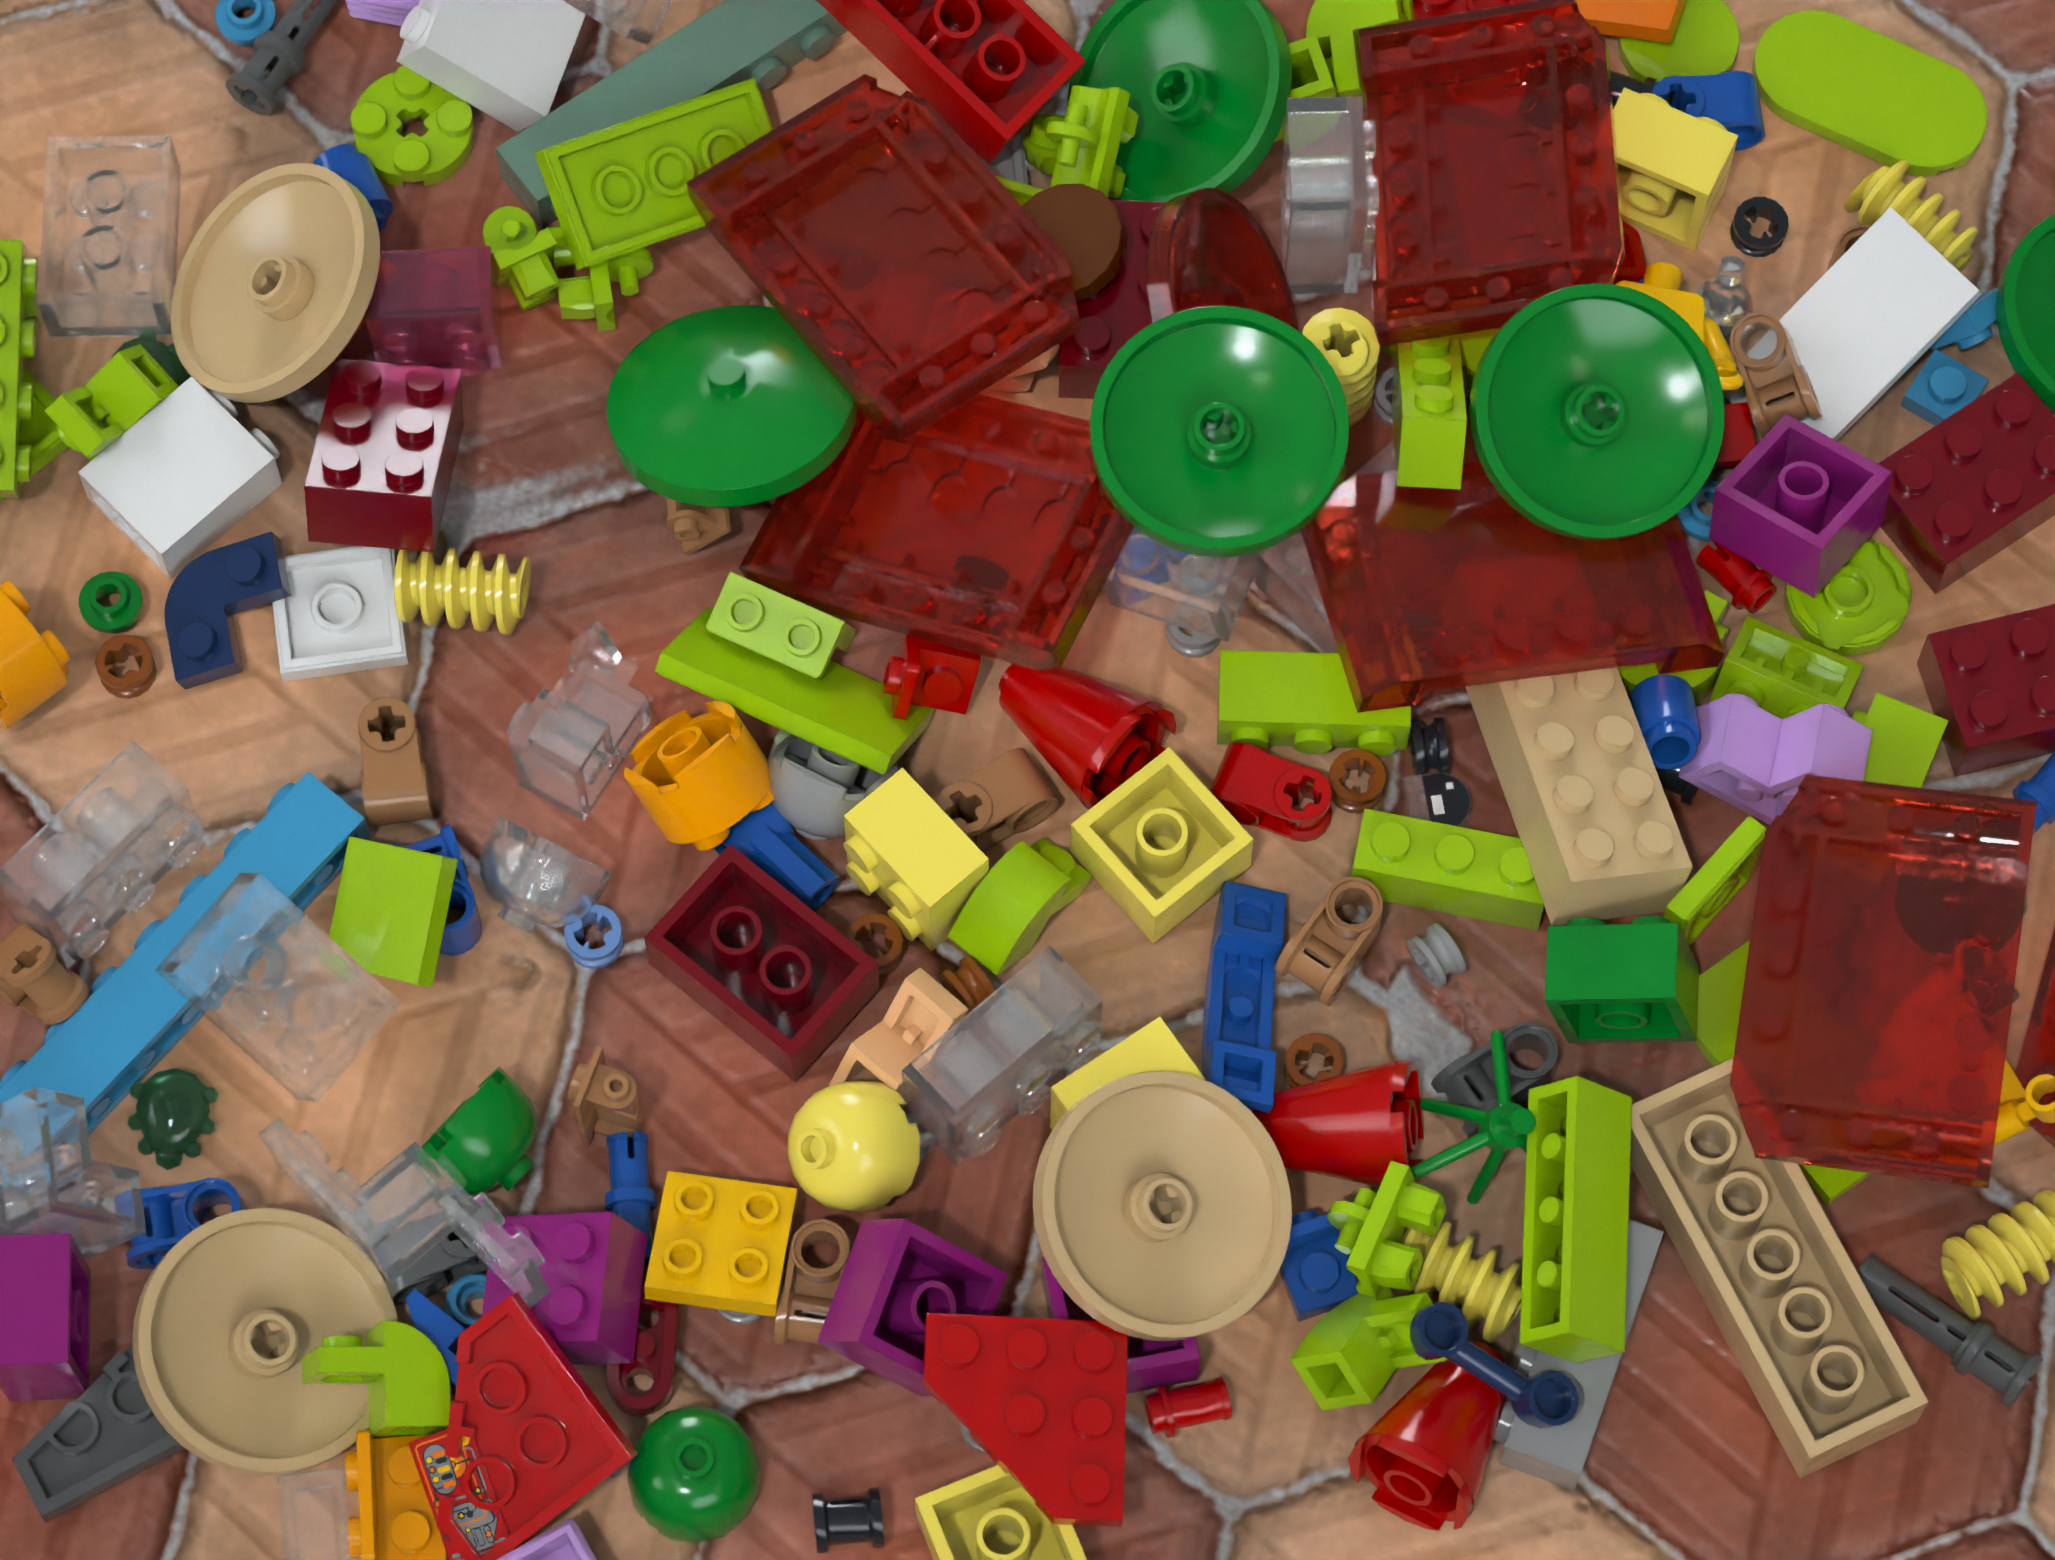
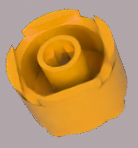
(30, 662)
(700, 775)

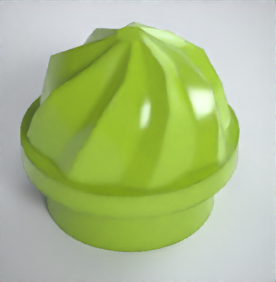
(1040, 149)

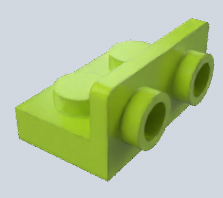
(778, 626)
(1785, 671)

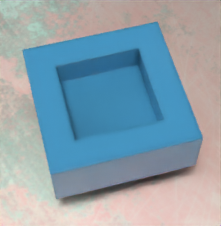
(1973, 324)
(1942, 388)

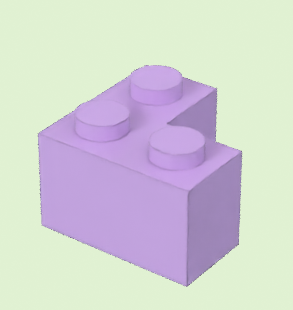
(1761, 759)

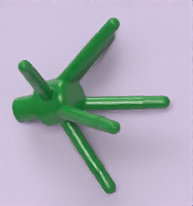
(1499, 1127)

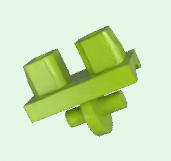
(1091, 137)
(521, 256)
(591, 294)
(1375, 1226)

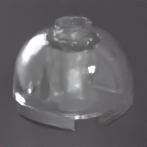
(538, 878)

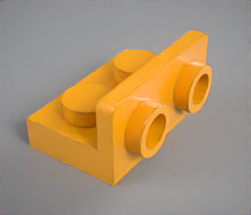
(393, 1505)

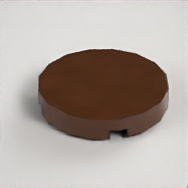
(1085, 230)

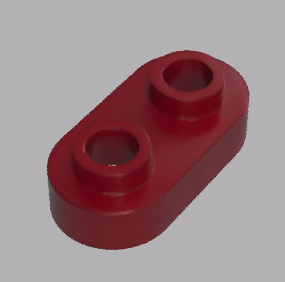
(652, 1357)

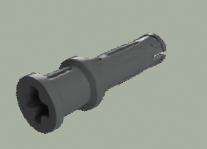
(278, 55)
(1968, 1355)

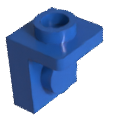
(1313, 1267)

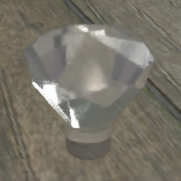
(1726, 293)
(600, 651)

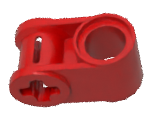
(1264, 788)

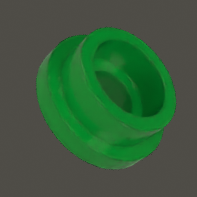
(113, 618)

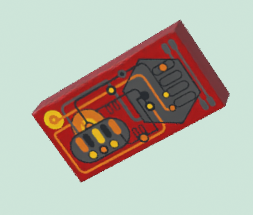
(444, 1476)

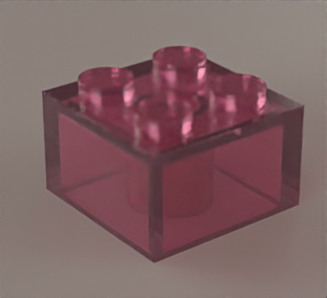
(437, 309)

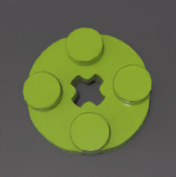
(412, 158)

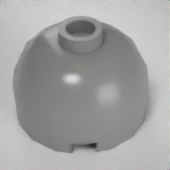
(817, 786)

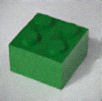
(1622, 981)

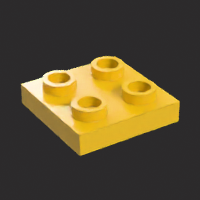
(721, 1243)

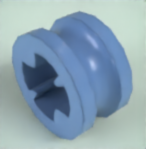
(613, 939)

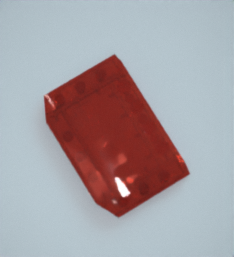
(1489, 165)
(890, 253)
(959, 535)
(1472, 593)
(1883, 979)

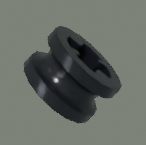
(1754, 208)
(1428, 746)

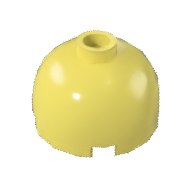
(854, 1146)

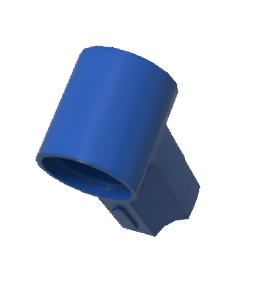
(771, 845)

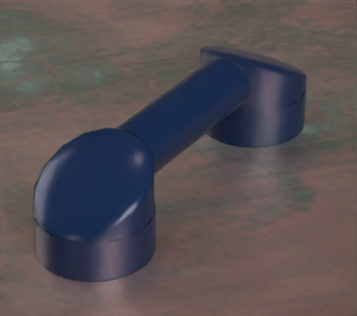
(1537, 1400)

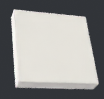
(339, 614)

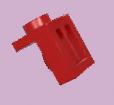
(930, 677)

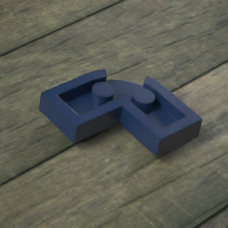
(207, 597)

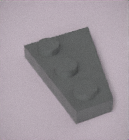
(94, 1442)

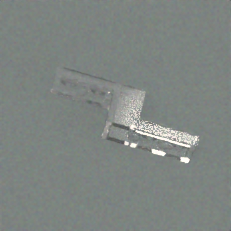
(407, 1210)

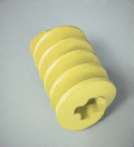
(1886, 190)
(1352, 351)
(461, 591)
(2001, 1254)
(1467, 1280)

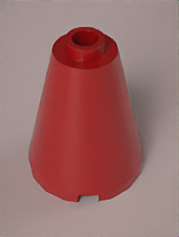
(1085, 726)
(1349, 1123)
(1432, 1447)

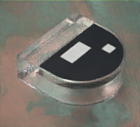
(1437, 798)

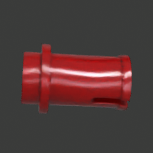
(1738, 576)
(1187, 1406)

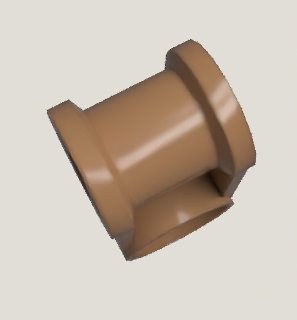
(1775, 382)
(393, 771)
(1000, 799)
(1326, 948)
(36, 979)
(809, 1290)

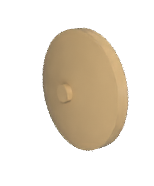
(275, 283)
(1162, 1206)
(228, 1334)

